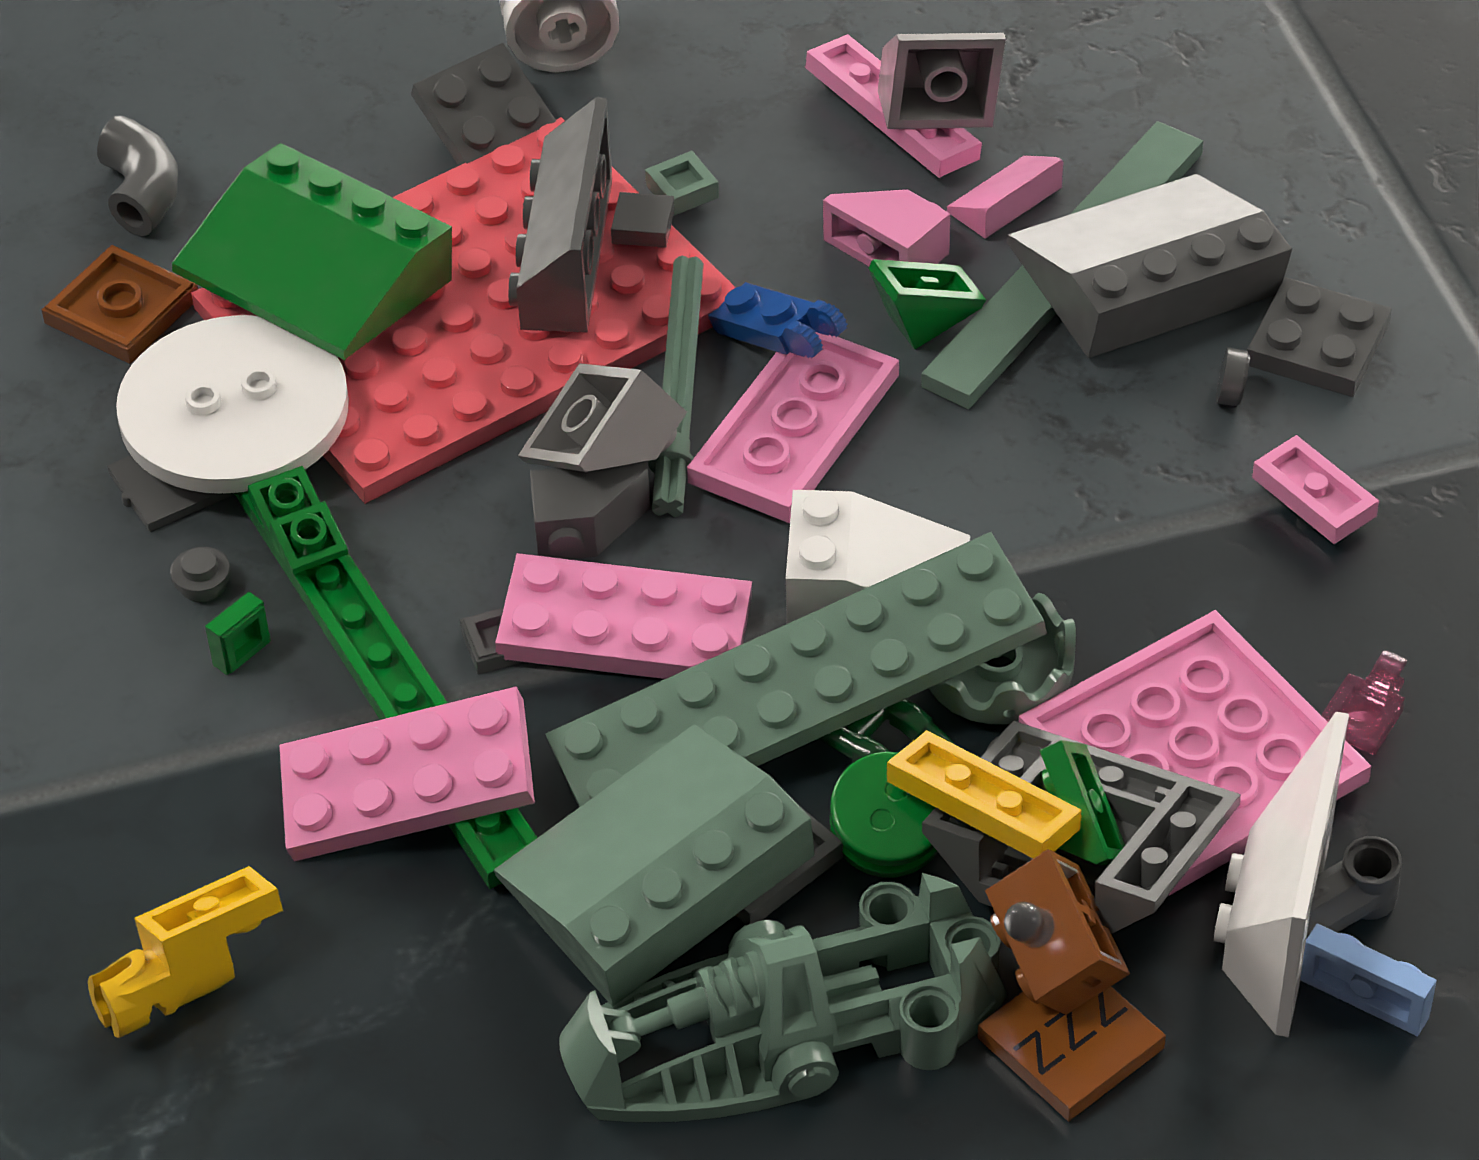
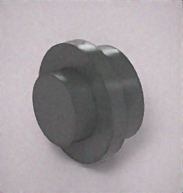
(201, 573)

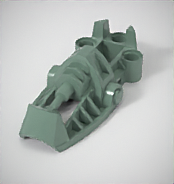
(789, 1004)

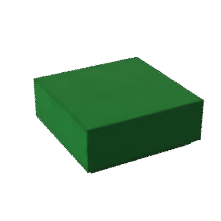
(238, 633)

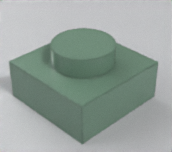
(684, 179)

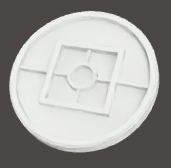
(230, 404)

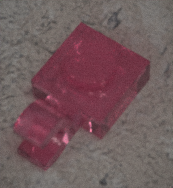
(1371, 703)

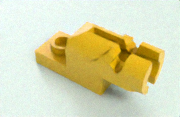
(182, 950)

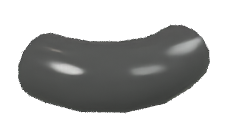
(148, 173)

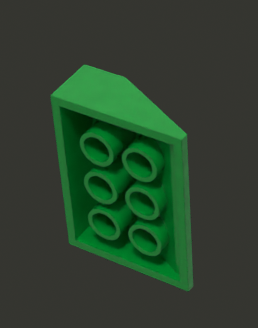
(317, 251)

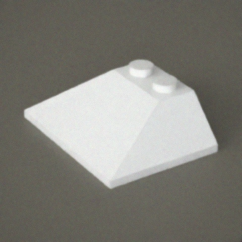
(1277, 882)

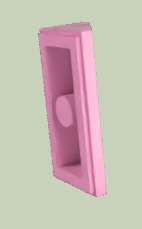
(1008, 194)

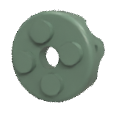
(1036, 675)

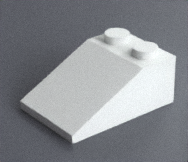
(850, 543)

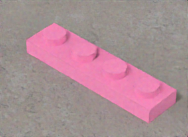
(855, 77)

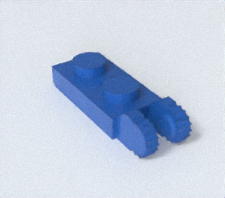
(776, 320)

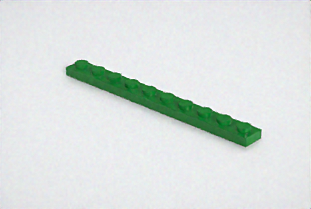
(391, 680)

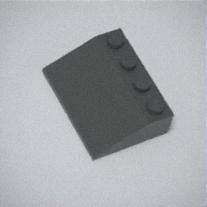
(1153, 262)

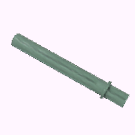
(678, 382)

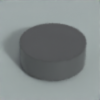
(1232, 377)

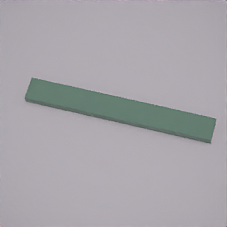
(1019, 307)

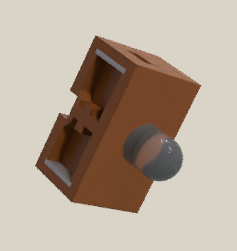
(1055, 933)

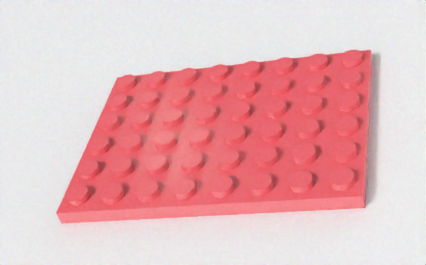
(458, 361)

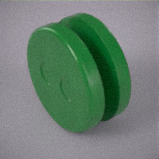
(879, 821)

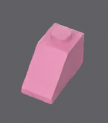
(887, 226)

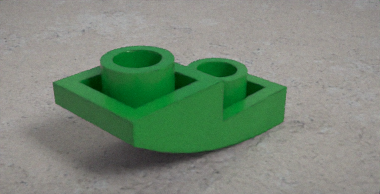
(297, 520)

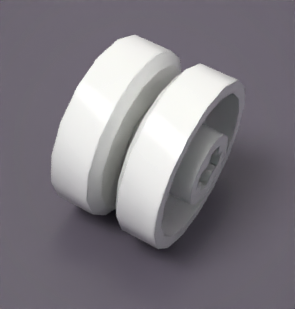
(560, 32)

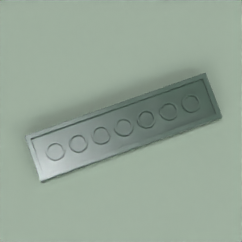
(816, 668)

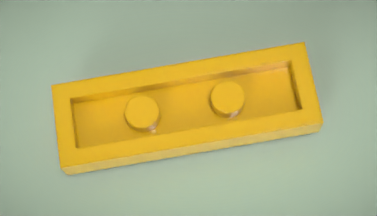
(983, 795)

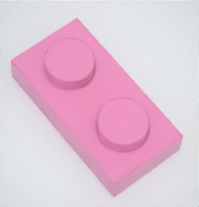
(1315, 489)

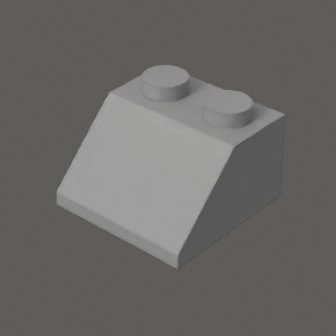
(940, 80)
(604, 421)

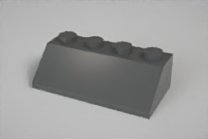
(564, 224)

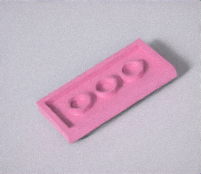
(792, 425)
(619, 617)
(406, 774)

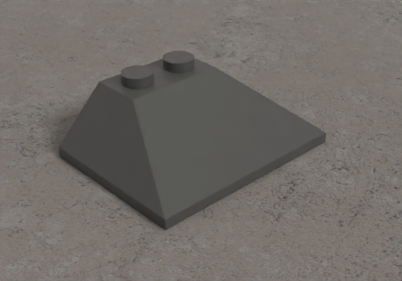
(1158, 813)

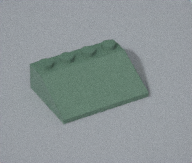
(659, 860)

